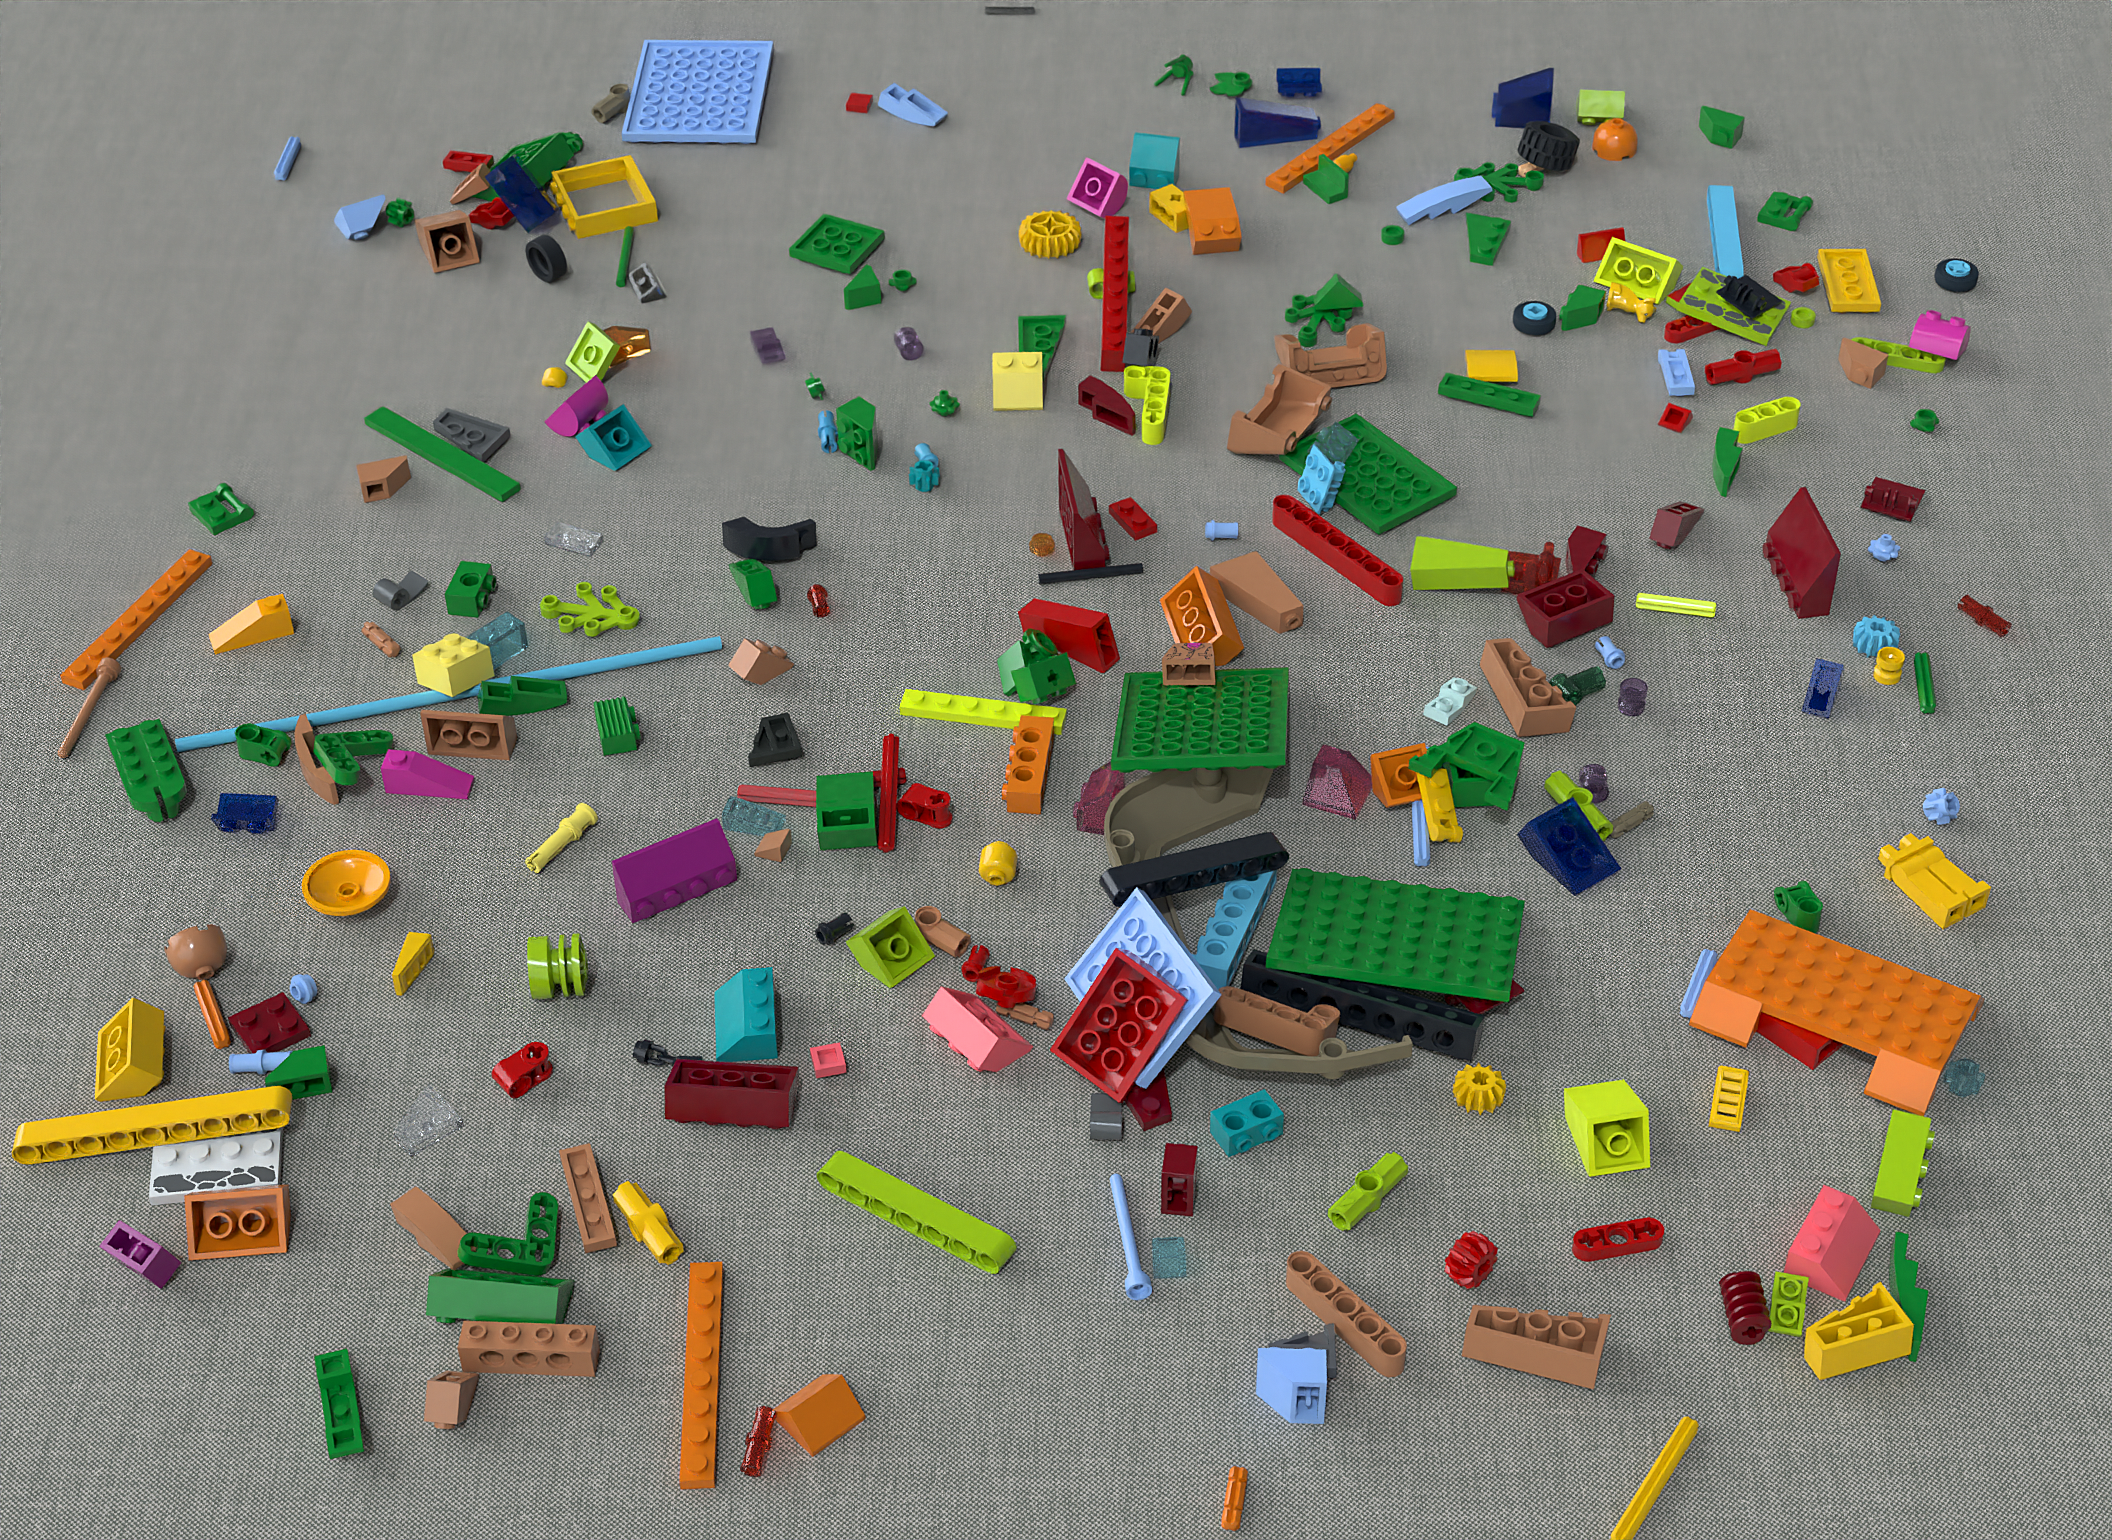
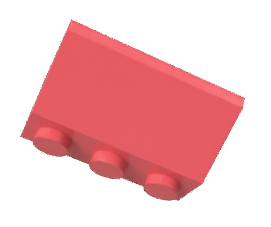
(974, 1030)
(1833, 1243)

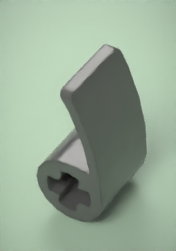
(399, 595)
(1105, 1117)

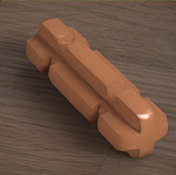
(381, 639)
(1028, 1014)

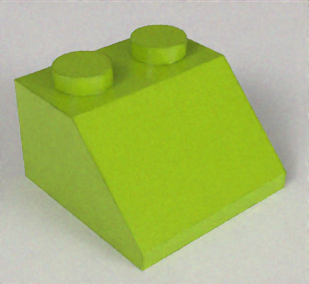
(1599, 106)
(891, 947)

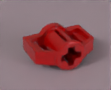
(491, 214)
(1797, 277)

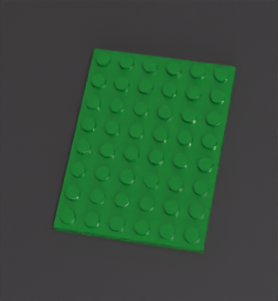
(1202, 726)
(1397, 934)

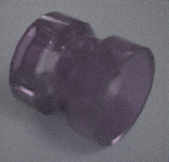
(908, 343)
(1632, 697)
(1594, 778)

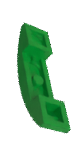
(339, 1404)

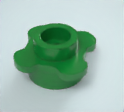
(902, 280)
(815, 386)
(1925, 420)

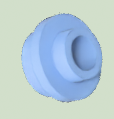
(303, 988)

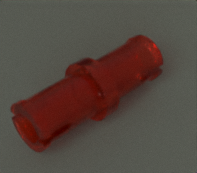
(1984, 615)
(758, 1441)

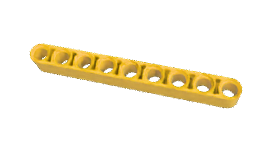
(152, 1125)

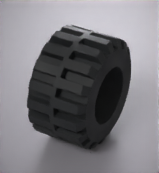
(1548, 145)

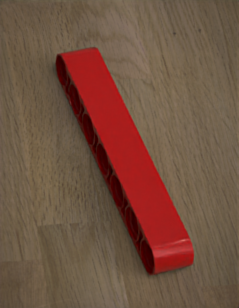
(1337, 550)

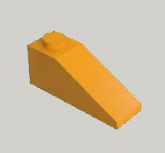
(255, 624)

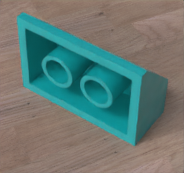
(746, 1017)

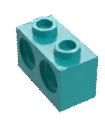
(1246, 1123)

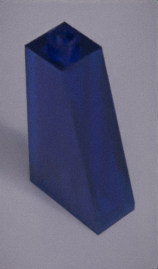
(1273, 123)

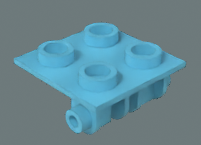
(1320, 480)

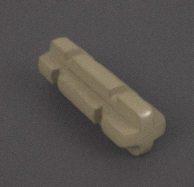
(1631, 818)

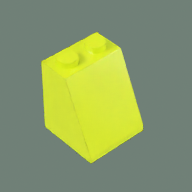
(1608, 1127)

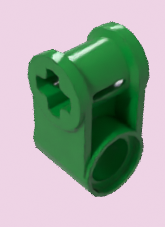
(259, 744)
(1800, 906)

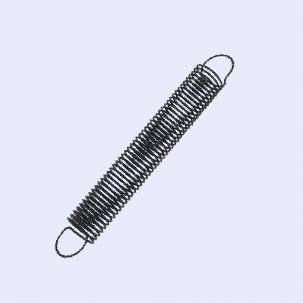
(1004, 11)

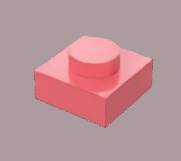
(828, 1060)

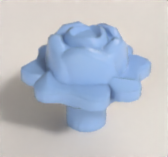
(1884, 548)

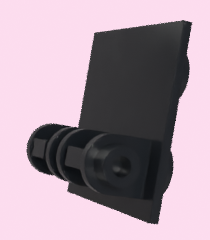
(1748, 296)

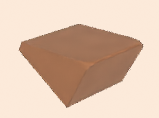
(774, 845)

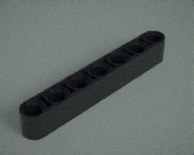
(1195, 868)

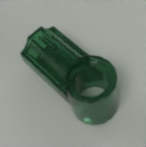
(1579, 684)

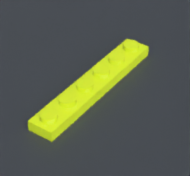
(975, 710)

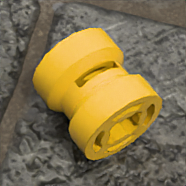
(1889, 665)

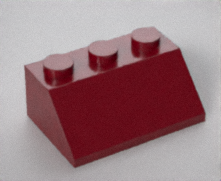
(1566, 607)

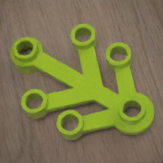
(622, 616)

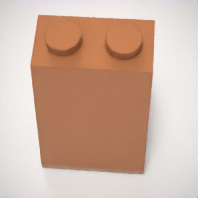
(447, 240)

